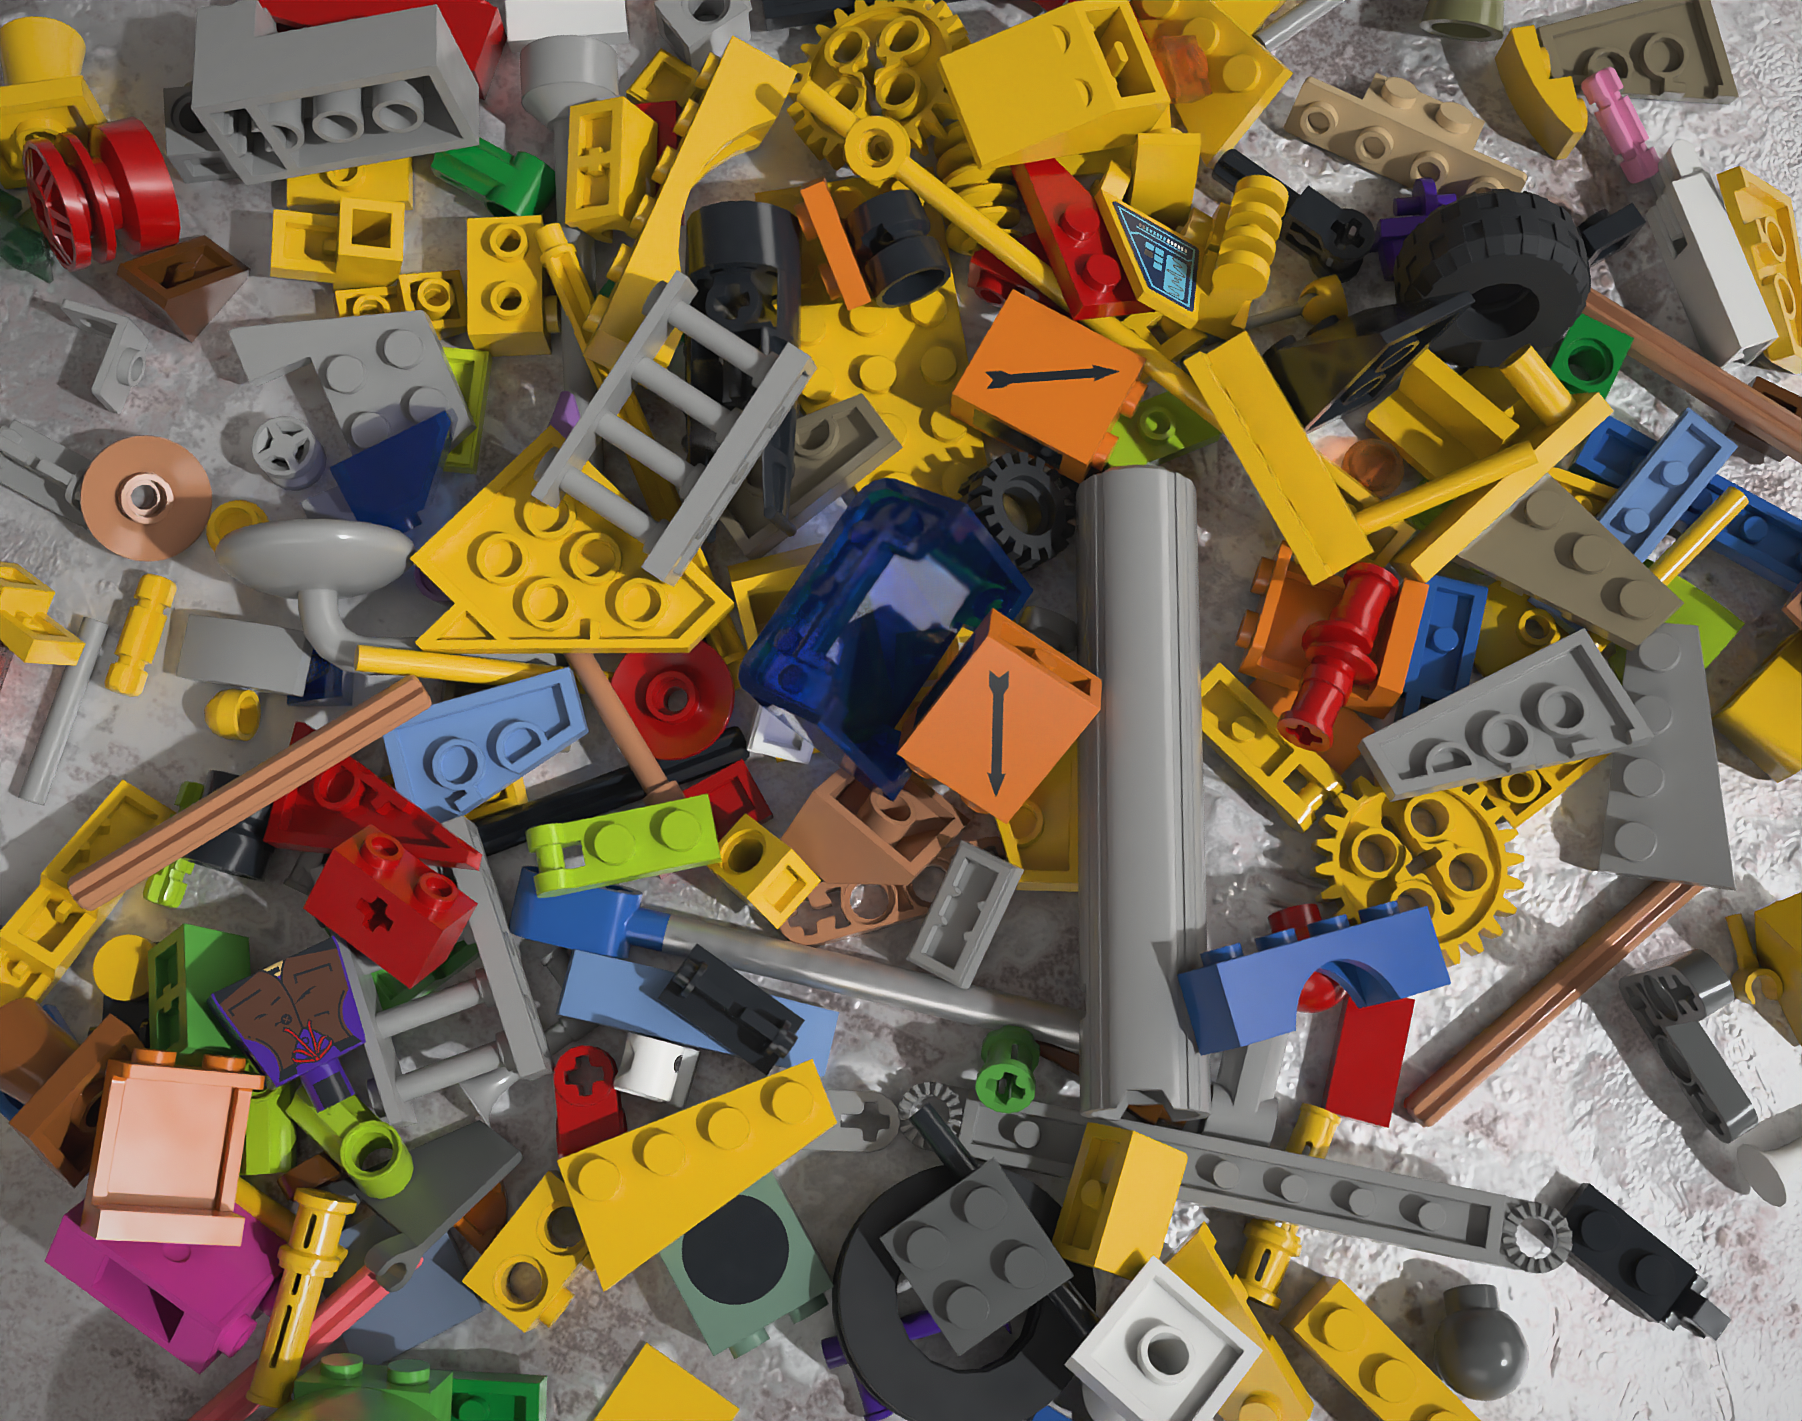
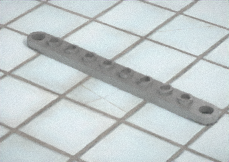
(1267, 1183)

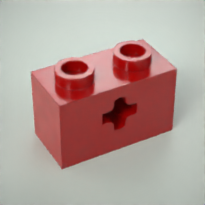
(390, 905)

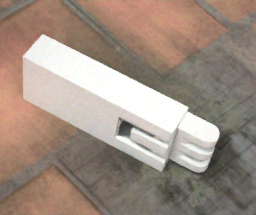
(1707, 262)

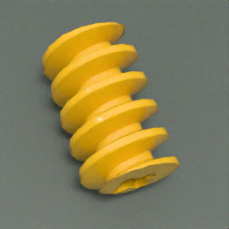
(981, 189)

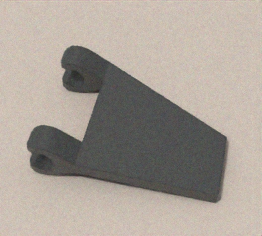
(445, 1184)

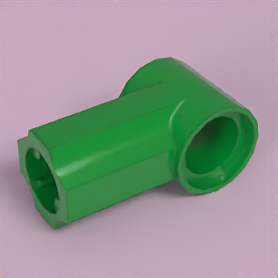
(501, 181)

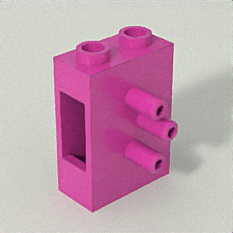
(177, 1294)

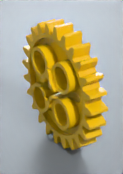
(880, 66)
(1462, 834)

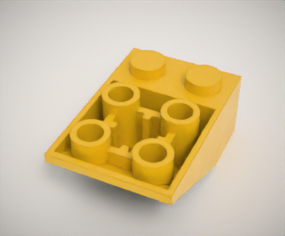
(1056, 85)

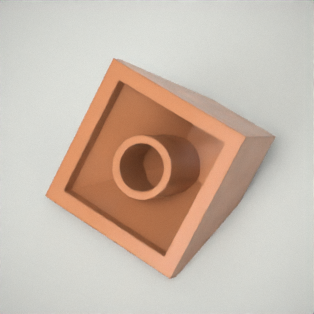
(867, 839)

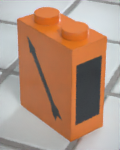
(1049, 387)
(999, 717)

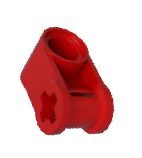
(586, 1118)

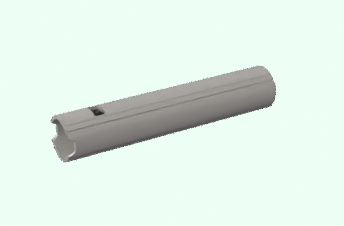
(1140, 794)

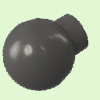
(1479, 1345)

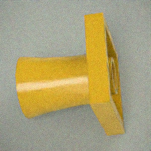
(41, 90)

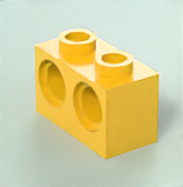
(531, 1240)

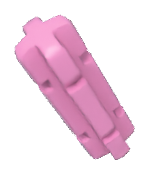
(1621, 125)

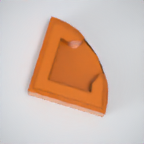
(485, 1219)

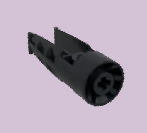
(743, 264)

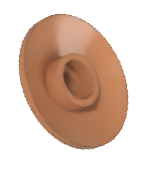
(171, 520)

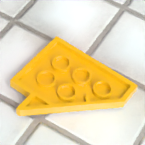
(555, 577)

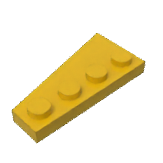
(677, 1171)

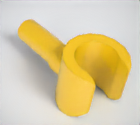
(1749, 967)

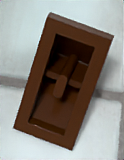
(185, 283)

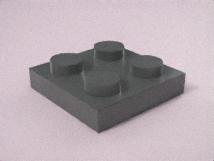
(976, 1256)

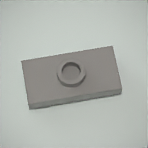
(964, 914)

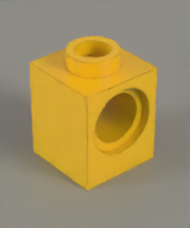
(763, 871)

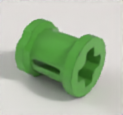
(998, 1064)

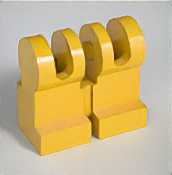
(1240, 254)

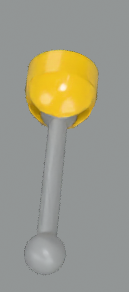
(1316, 302)

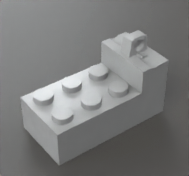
(329, 90)

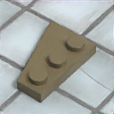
(1654, 45)
(830, 456)
(1572, 563)

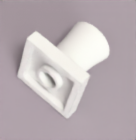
(1161, 1354)

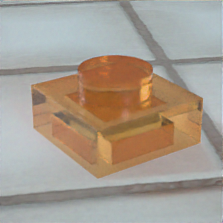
(1181, 67)

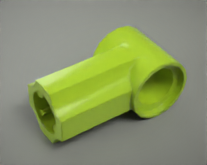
(270, 1131)
(351, 1133)

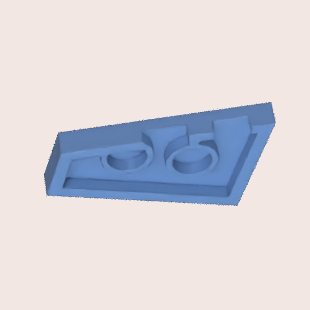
(483, 742)

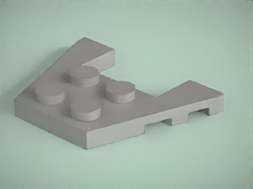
(375, 372)

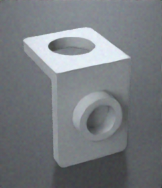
(124, 357)

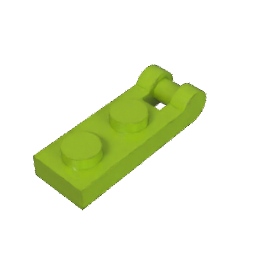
(625, 846)

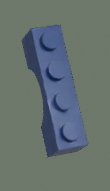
(1257, 995)

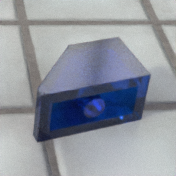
(399, 474)

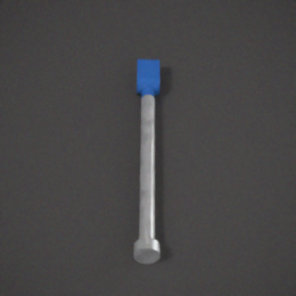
(611, 921)

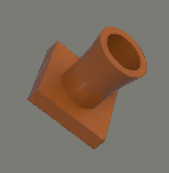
(58, 1082)

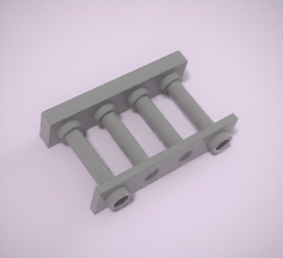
(739, 432)
(498, 983)

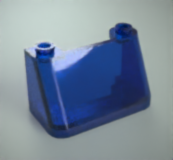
(875, 623)

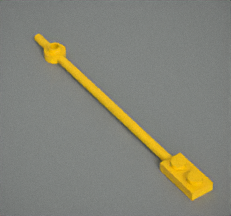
(898, 164)

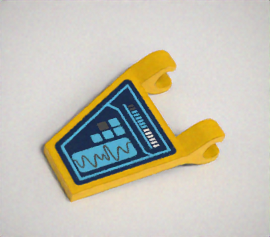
(1158, 261)

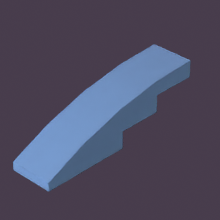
(626, 996)

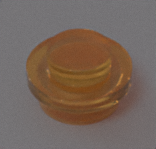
(1375, 466)

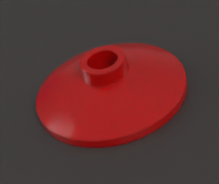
(648, 681)

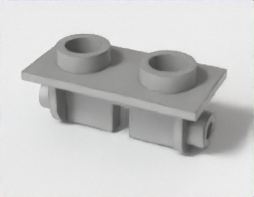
(42, 470)

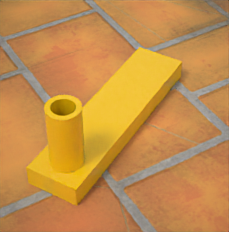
(1563, 425)

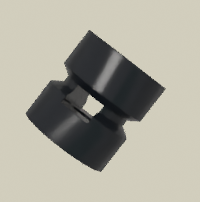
(894, 241)
(240, 848)

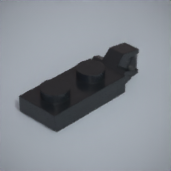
(1638, 1265)

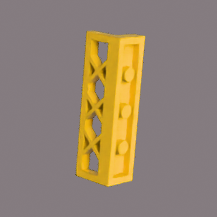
(1279, 457)

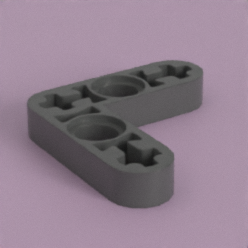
(1668, 1003)

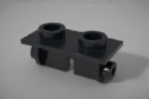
(732, 1010)

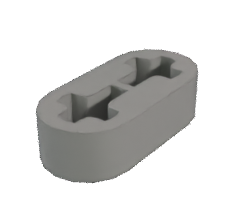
(851, 1139)

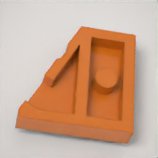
(820, 219)

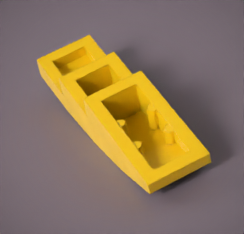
(50, 925)

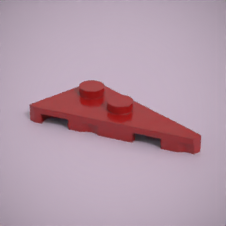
(1076, 242)
(348, 800)

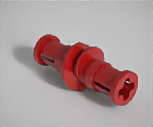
(1338, 656)

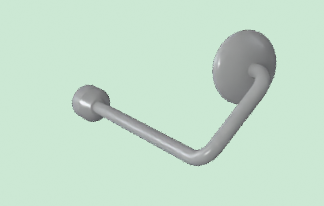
(350, 558)

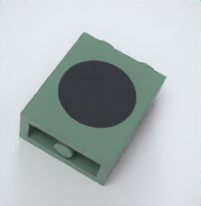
(748, 1268)

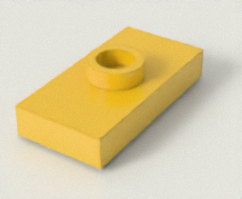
(377, 181)

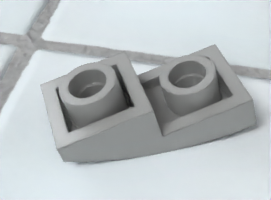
(245, 655)

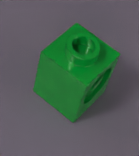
(1595, 349)

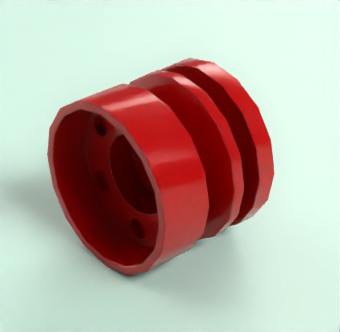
(101, 193)

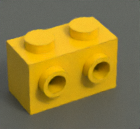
(509, 288)

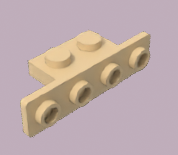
(1400, 135)

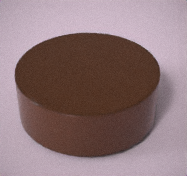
(312, 1173)

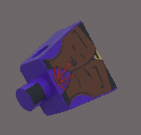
(296, 1022)

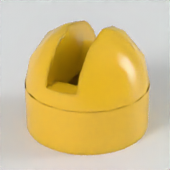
(234, 714)

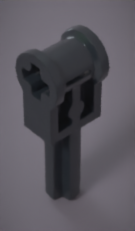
(1310, 222)

